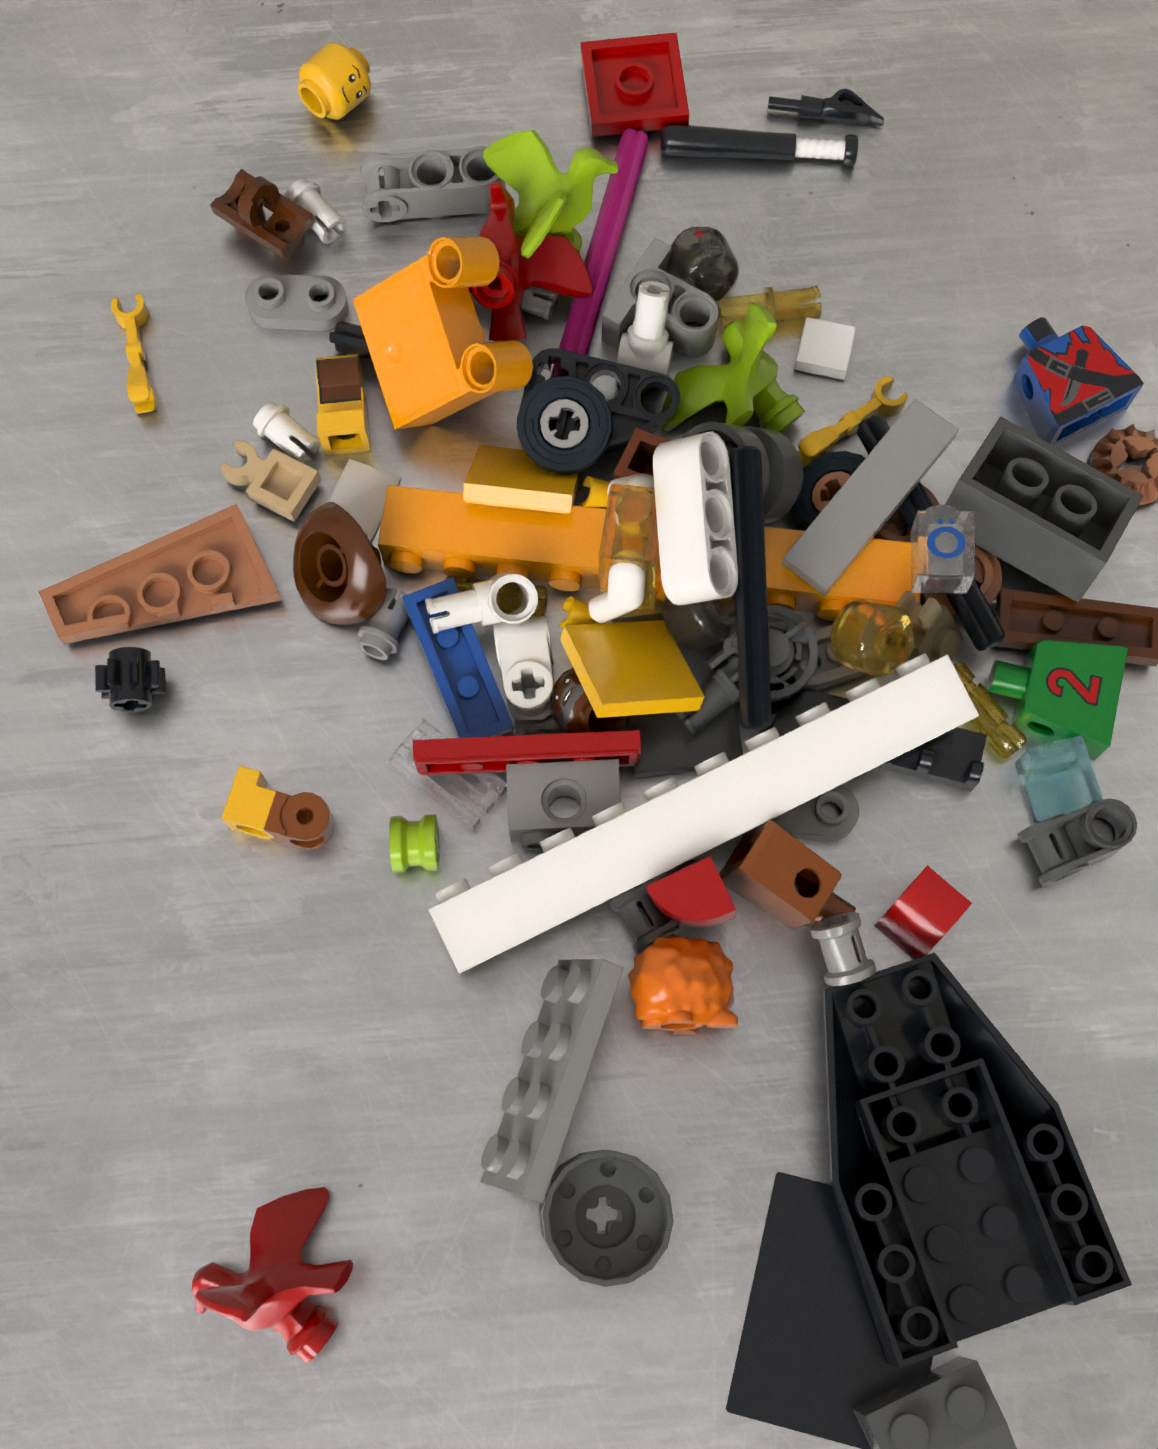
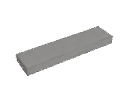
(869, 497)

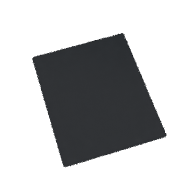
(808, 1326)

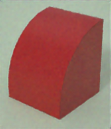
(694, 896)
(923, 914)

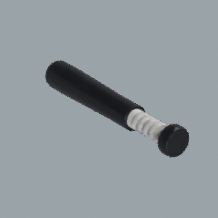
(746, 144)

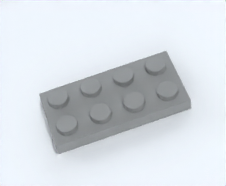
(551, 1077)

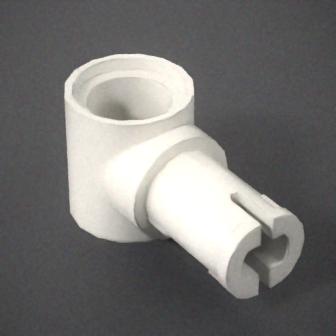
(647, 339)
(481, 604)

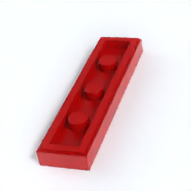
(494, 752)

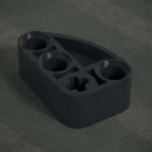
(625, 407)

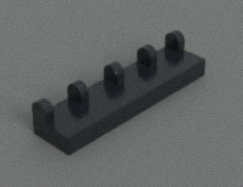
(946, 760)

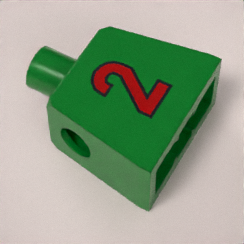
(1064, 691)

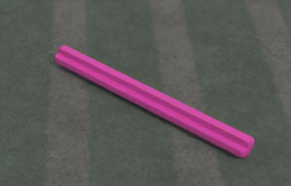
(605, 243)

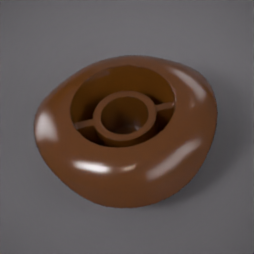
(337, 567)

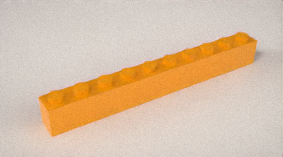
(563, 549)

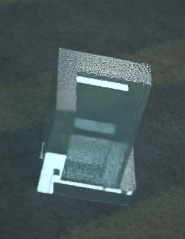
(1057, 778)

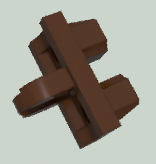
(244, 210)

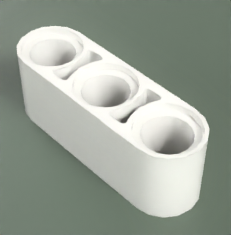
(695, 519)

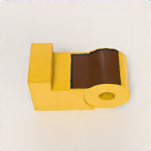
(342, 405)

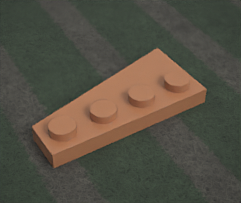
(175, 578)

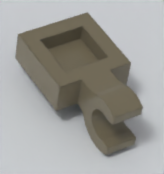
(932, 628)

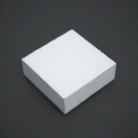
(825, 348)

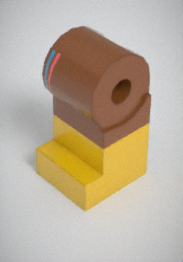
(276, 816)

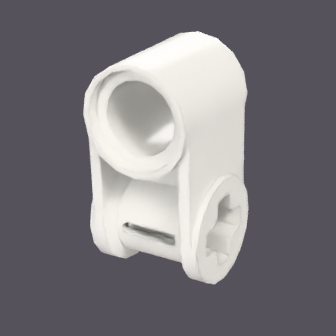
(525, 663)

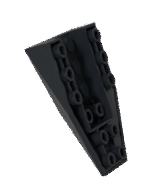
(952, 1167)

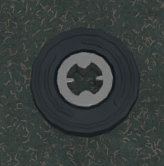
(546, 403)

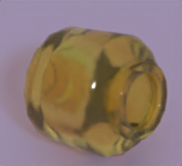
(872, 637)

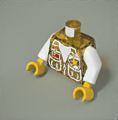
(627, 550)

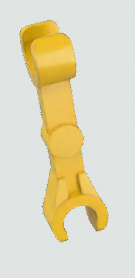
(138, 382)
(824, 440)

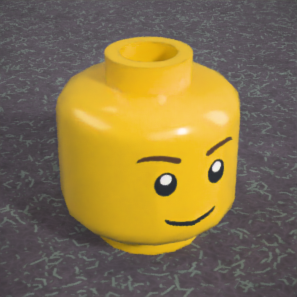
(334, 81)

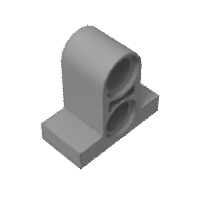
(684, 305)

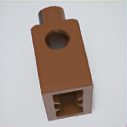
(766, 871)

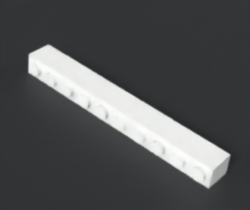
(702, 813)

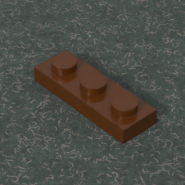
(1041, 616)

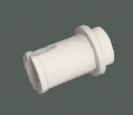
(308, 197)
(276, 425)

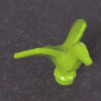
(547, 198)
(744, 383)

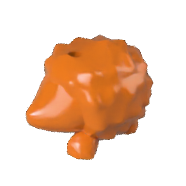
(683, 986)

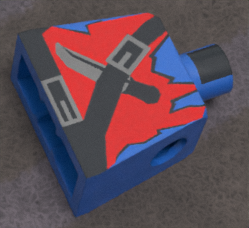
(1071, 380)

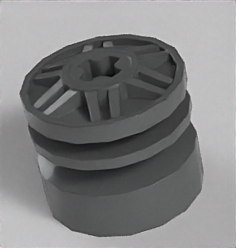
(630, 1242)

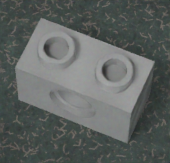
(536, 785)

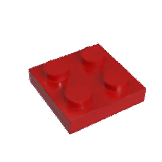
(634, 83)

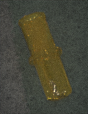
(781, 304)

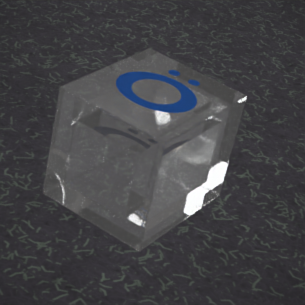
(942, 550)

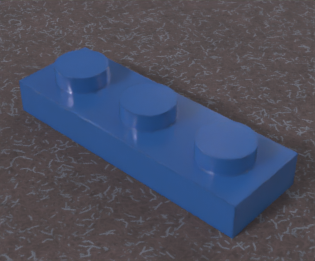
(459, 669)

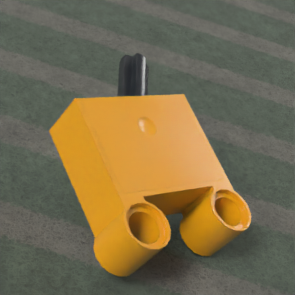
(428, 336)

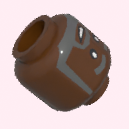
(574, 710)

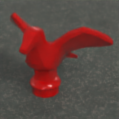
(551, 267)
(277, 1280)

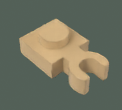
(275, 483)

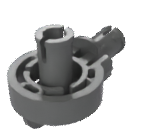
(723, 687)

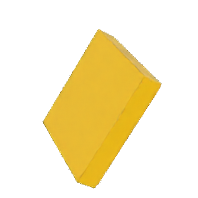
(514, 480)
(631, 668)

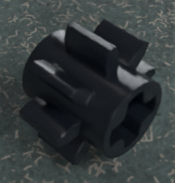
(130, 679)

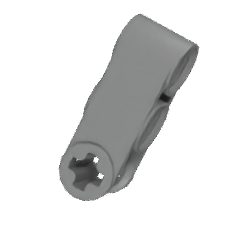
(408, 181)

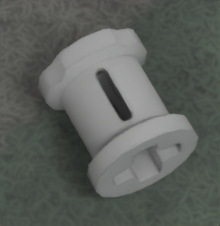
(842, 949)

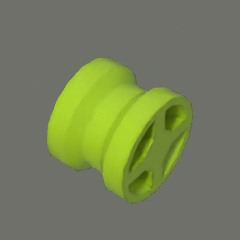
(414, 843)

